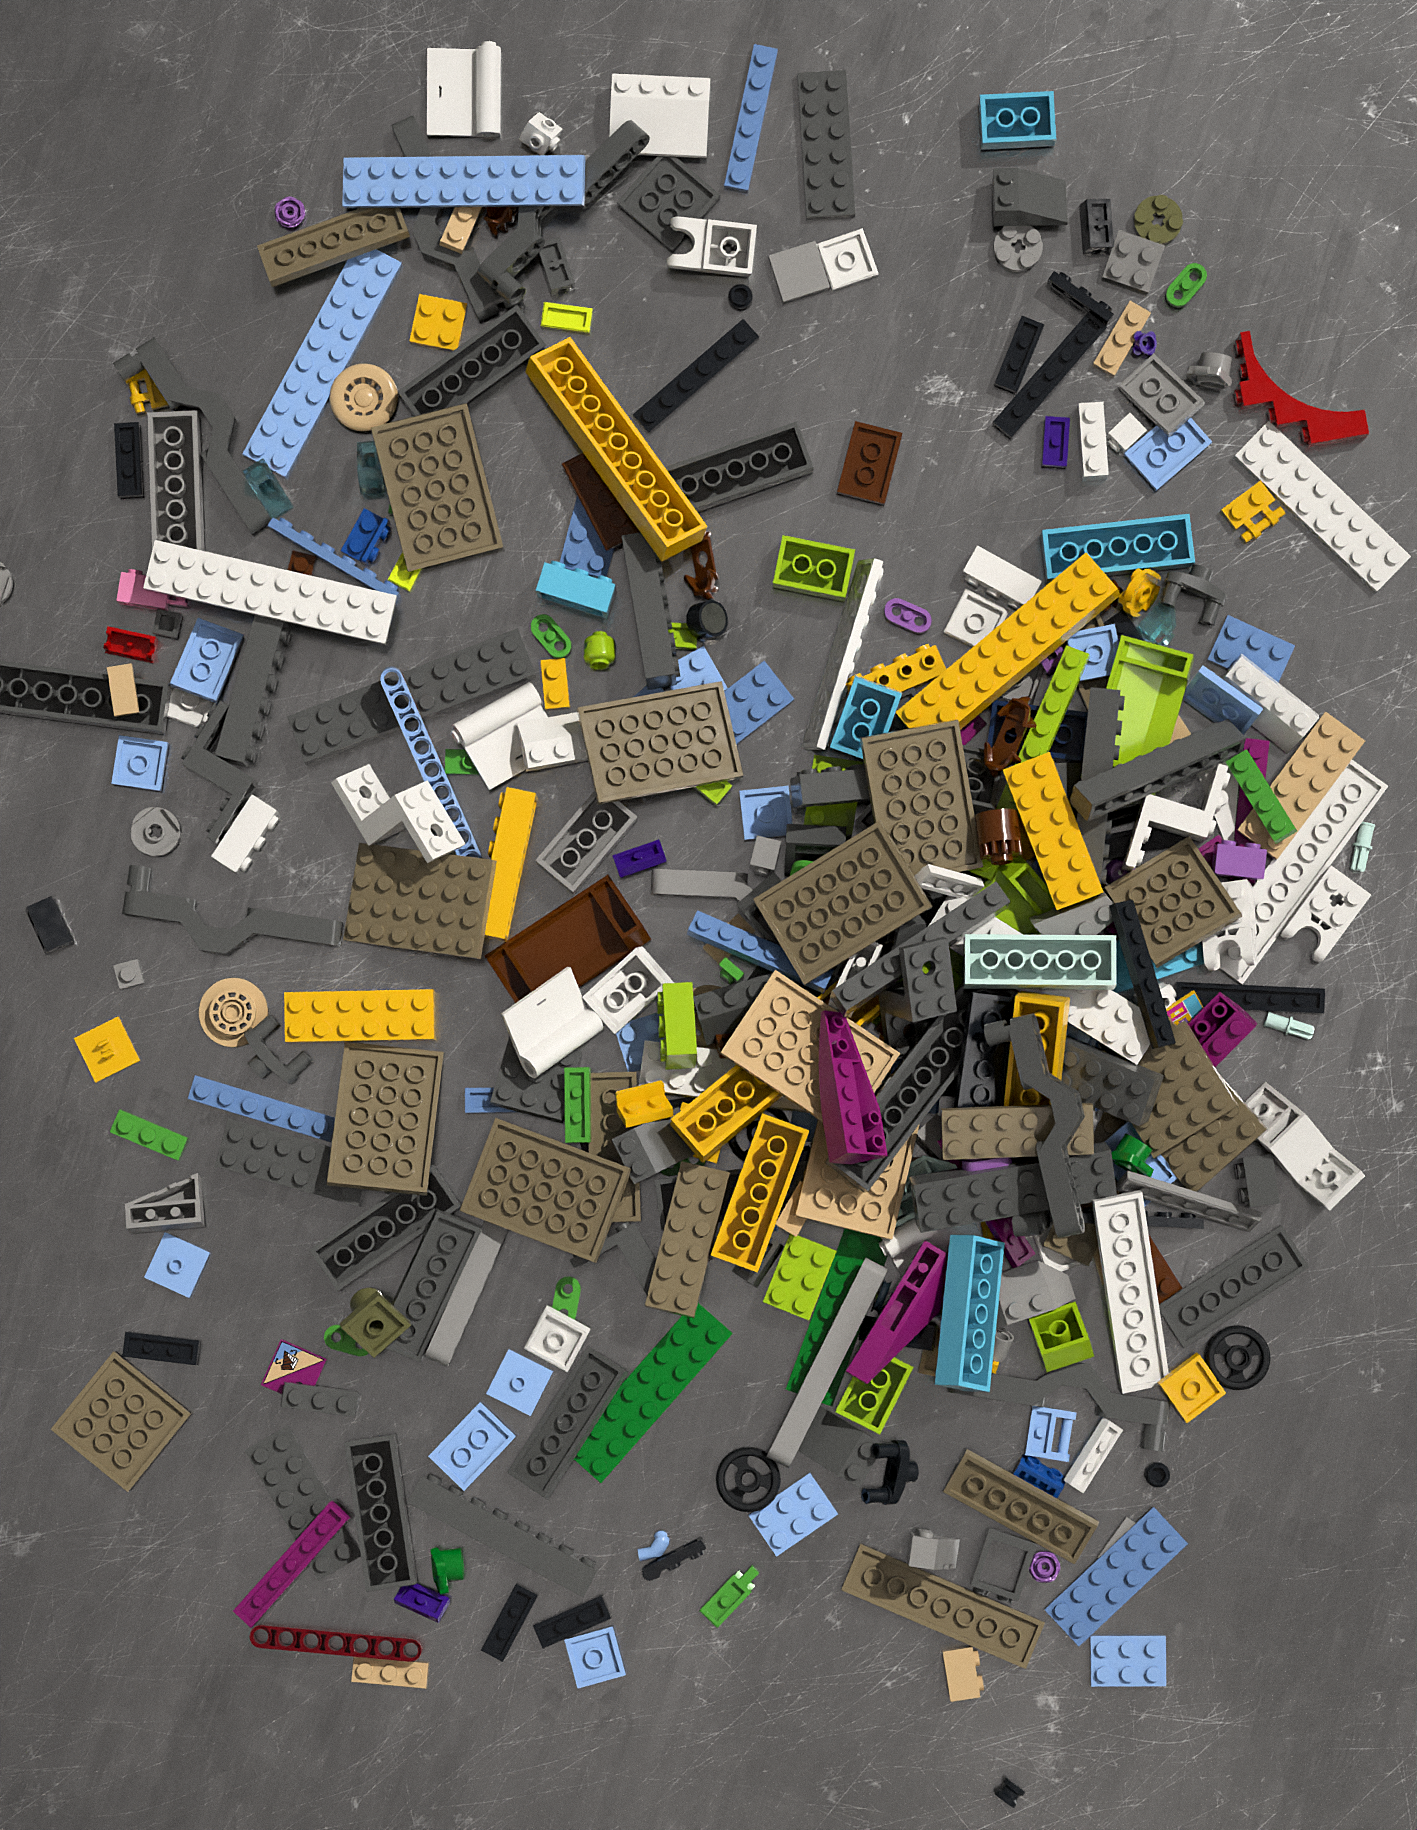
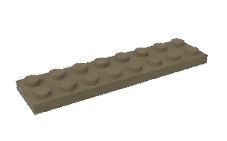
(943, 1606)

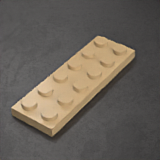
(1306, 779)

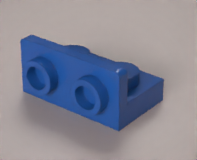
(366, 536)
(1039, 1475)

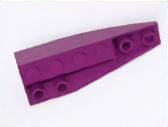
(1221, 1027)
(846, 1096)
(905, 1314)

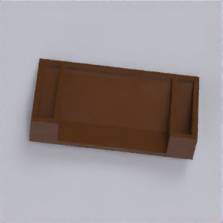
(582, 934)

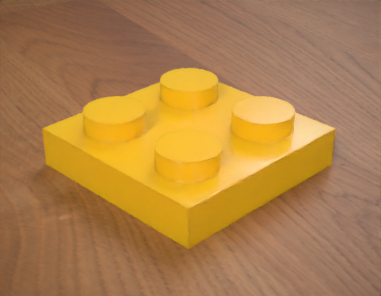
(438, 323)
(1191, 1387)

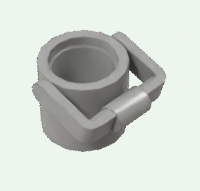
(1212, 371)

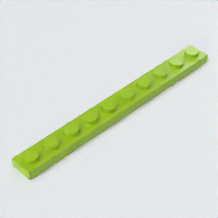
(1048, 722)

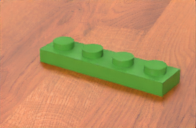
(1261, 796)

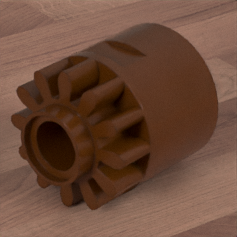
(999, 835)

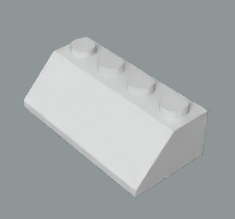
(1283, 715)
(551, 742)

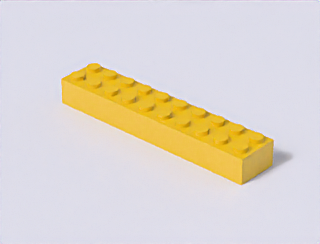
(616, 449)
(1013, 647)
(739, 1099)

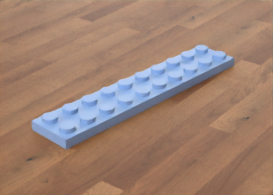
(463, 181)
(321, 359)

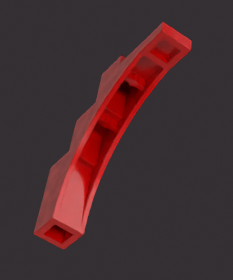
(1320, 425)

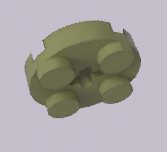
(1161, 206)

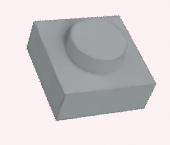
(129, 974)

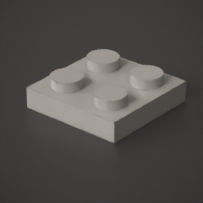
(1133, 261)

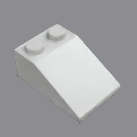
(627, 989)

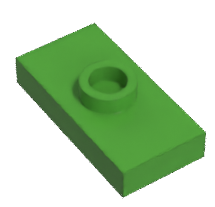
(458, 763)

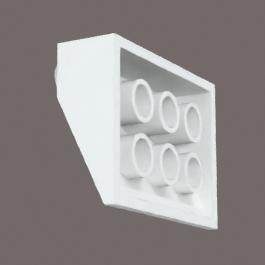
(667, 109)

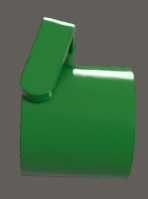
(1132, 1155)
(446, 1567)

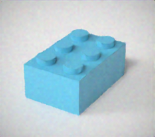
(1017, 120)
(576, 589)
(865, 713)

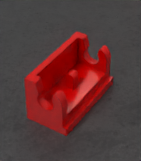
(130, 645)

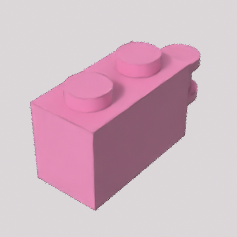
(133, 594)

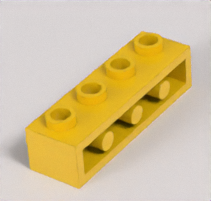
(907, 671)

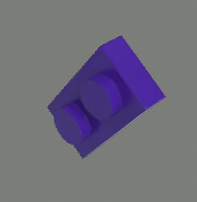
(1055, 441)
(639, 858)
(422, 1601)

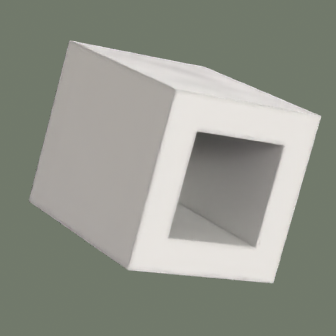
(1126, 434)

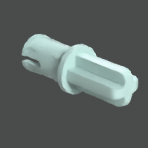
(1362, 846)
(1289, 1026)

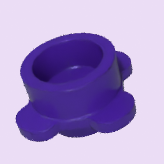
(1149, 347)

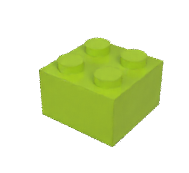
(1061, 1337)

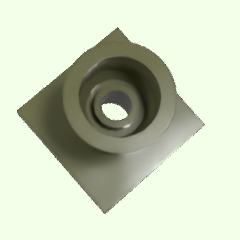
(373, 1321)

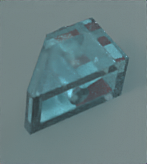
(369, 469)
(267, 488)
(1159, 625)

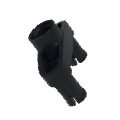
(897, 1473)

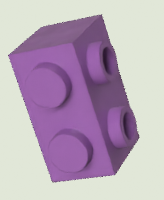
(1239, 861)

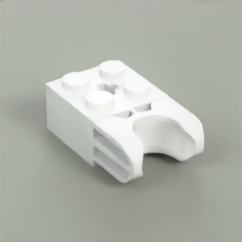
(708, 241)
(1322, 917)
(1237, 934)

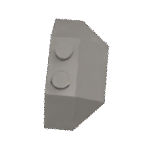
(1031, 1292)

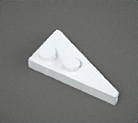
(1226, 816)

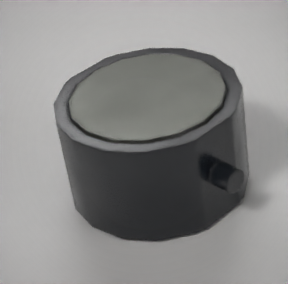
(706, 619)

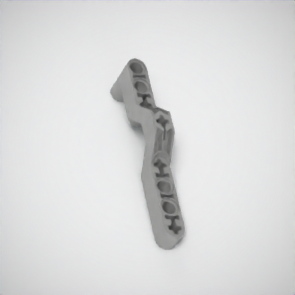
(699, 884)

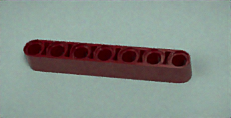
(324, 1647)

